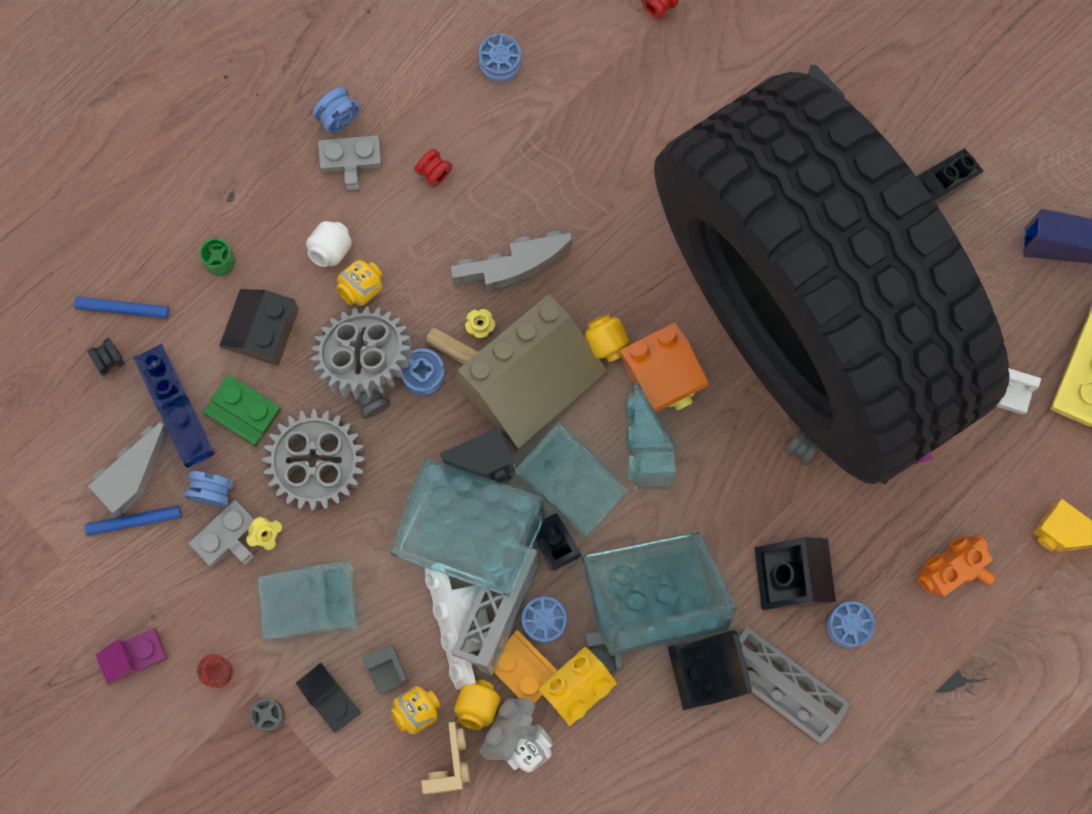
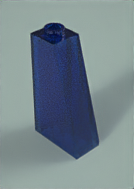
(1058, 237)

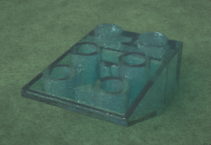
(653, 450)
(571, 480)
(308, 601)

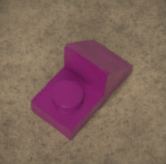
(131, 656)

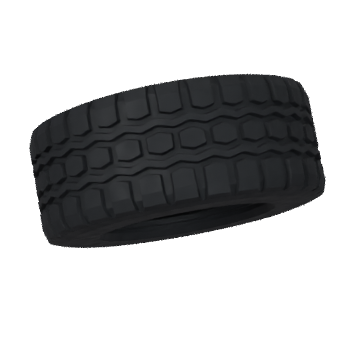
(834, 275)

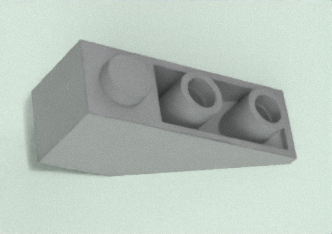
(128, 477)

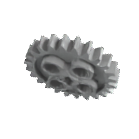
(344, 346)
(315, 432)

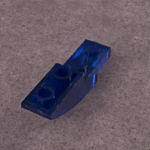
(174, 406)

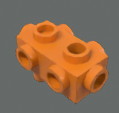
(958, 564)

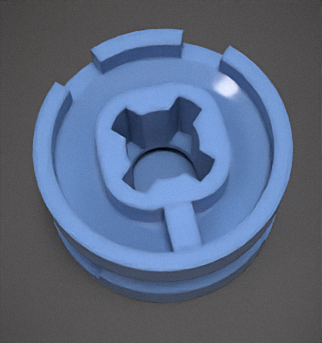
(499, 59)
(336, 110)
(425, 373)
(208, 489)
(544, 620)
(850, 624)

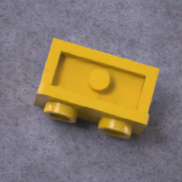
(577, 686)

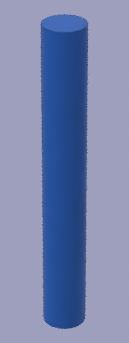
(121, 307)
(133, 520)

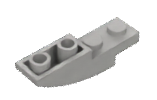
(526, 260)

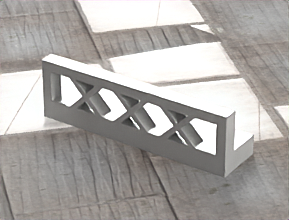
(503, 622)
(783, 692)

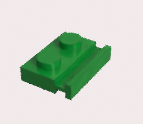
(242, 410)

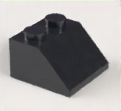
(260, 325)
(483, 456)
(795, 573)

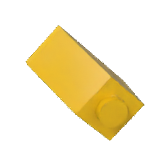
(1064, 528)

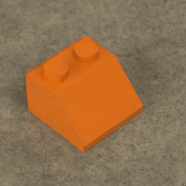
(664, 367)

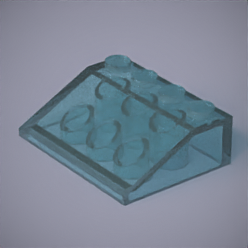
(468, 526)
(657, 593)

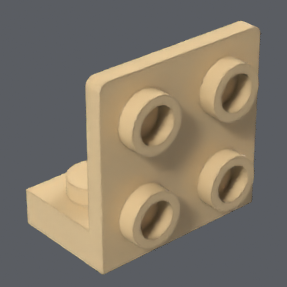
(441, 781)

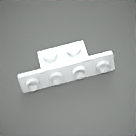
(451, 611)

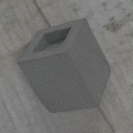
(597, 646)
(385, 669)

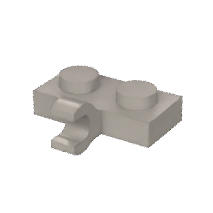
(350, 156)
(224, 535)
(508, 727)

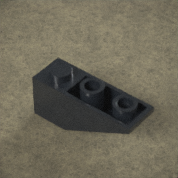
(950, 175)

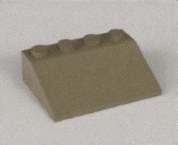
(530, 372)

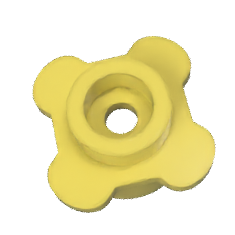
(256, 529)

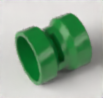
(212, 252)

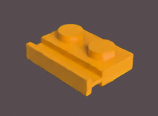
(523, 668)

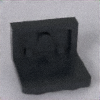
(710, 670)

